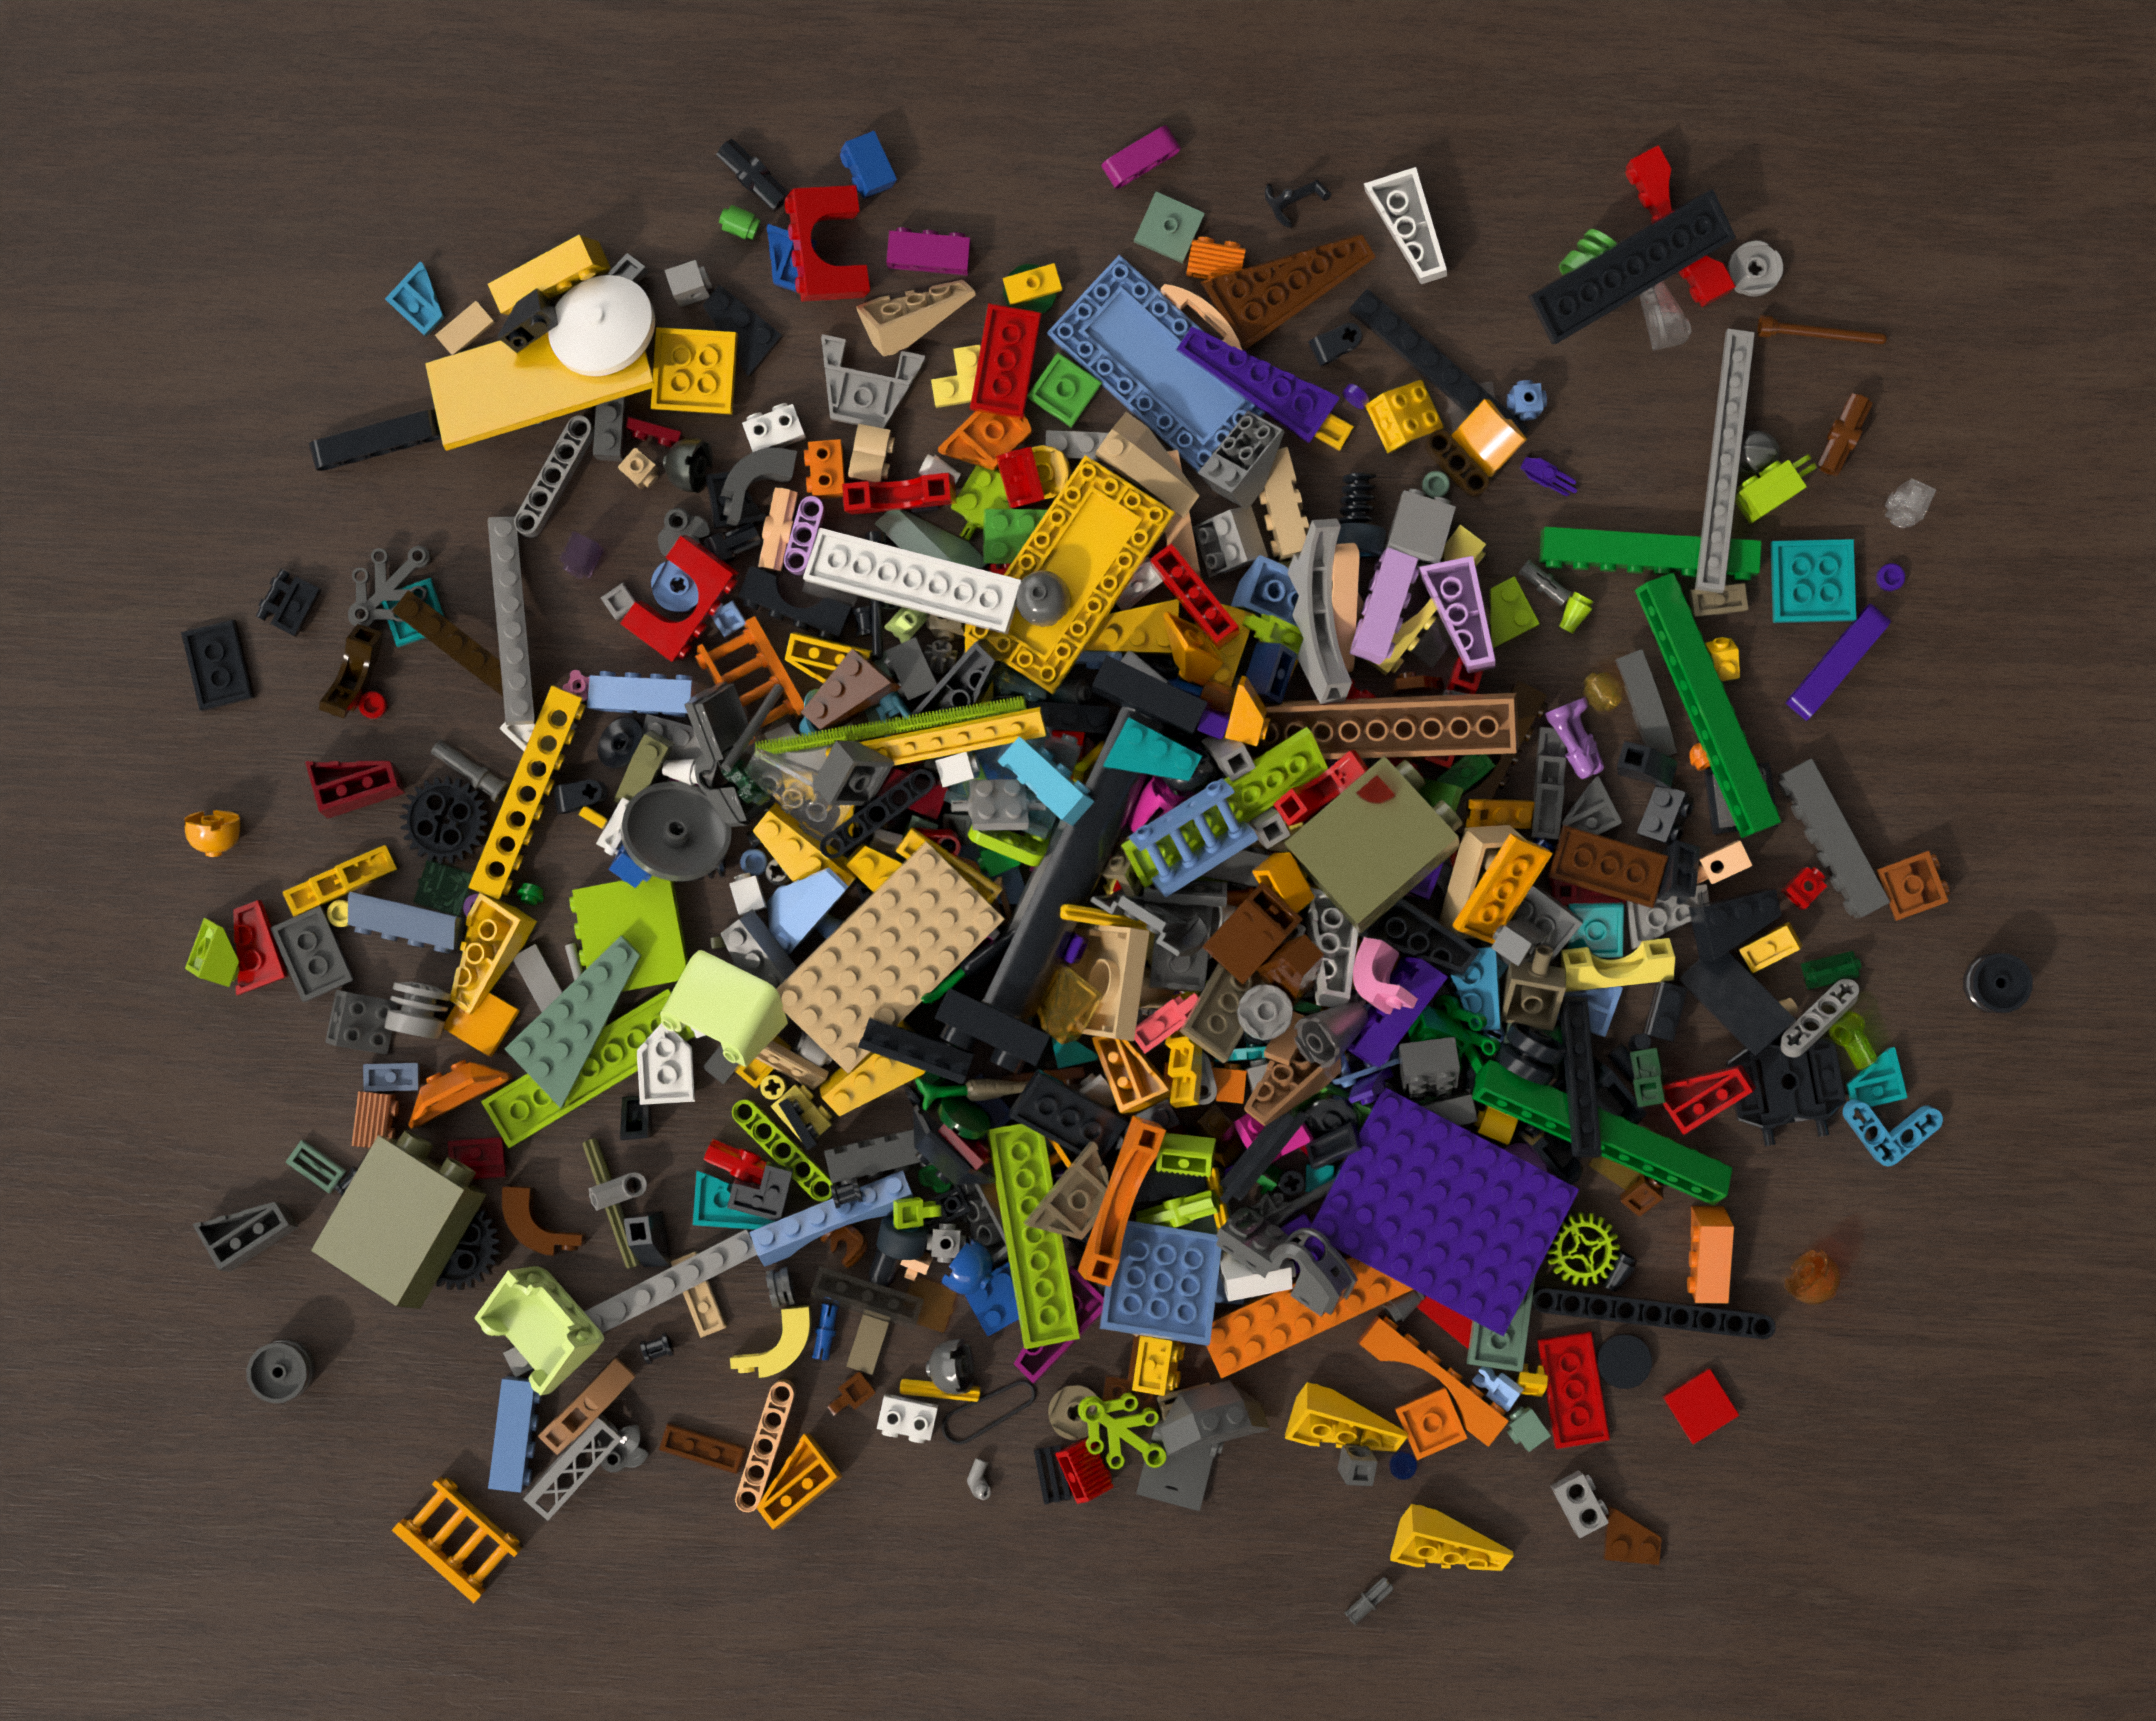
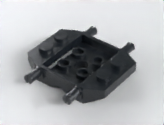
(1799, 1101)

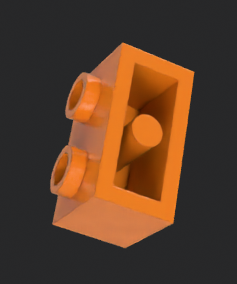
(826, 469)

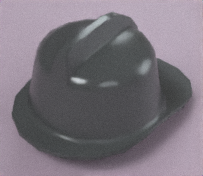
(1757, 451)

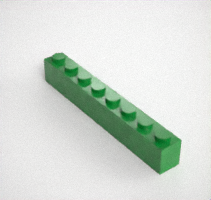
(1640, 552)

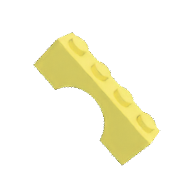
(1647, 964)

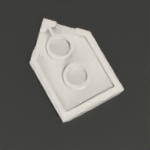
(665, 1069)

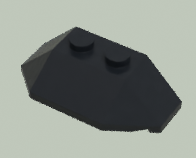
(941, 1154)

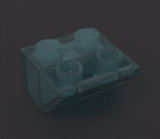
(1012, 682)

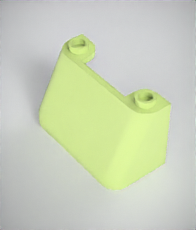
(725, 1006)
(541, 1324)

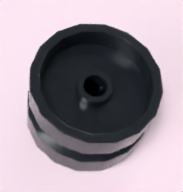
(2013, 987)
(1530, 1053)

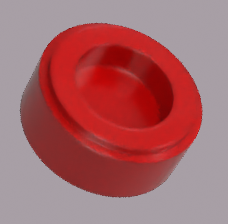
(373, 705)

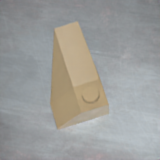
(1142, 459)

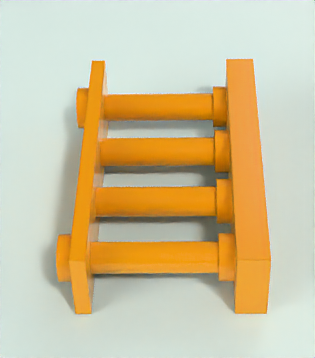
(431, 1548)

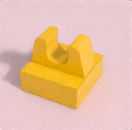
(1533, 1383)

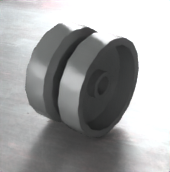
(275, 1385)

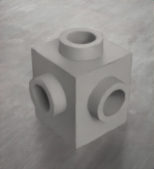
(945, 1231)

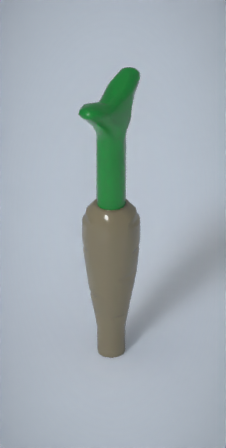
(974, 1090)

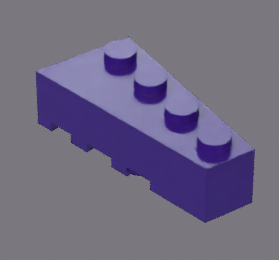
(1385, 1031)

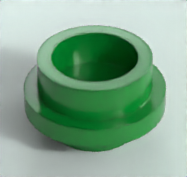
(530, 894)

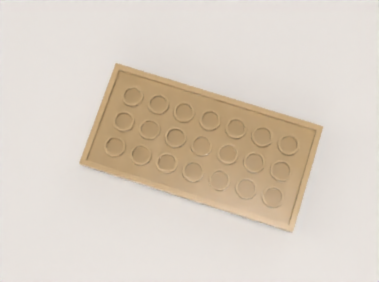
(887, 954)

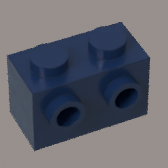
(1271, 671)

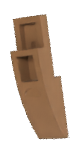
(587, 1406)

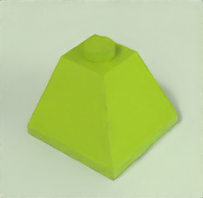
(213, 955)

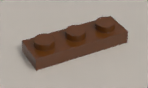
(1069, 1075)

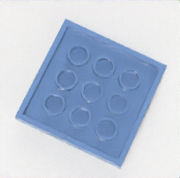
(1164, 1284)

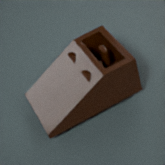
(1252, 933)

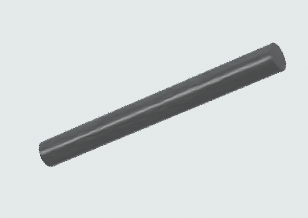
(752, 728)

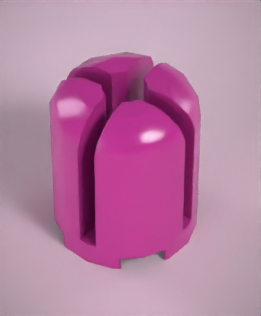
(1153, 796)

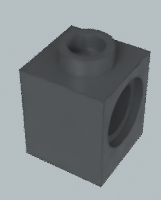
(1357, 1465)

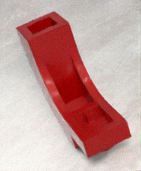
(1309, 799)

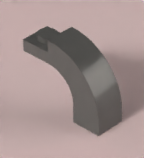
(759, 465)

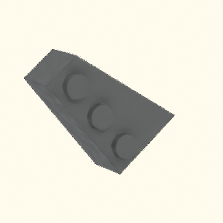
(243, 1235)

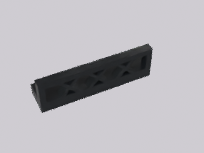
(916, 1050)

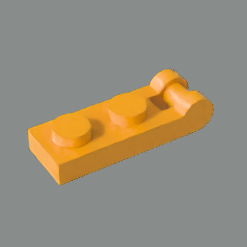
(1500, 812)

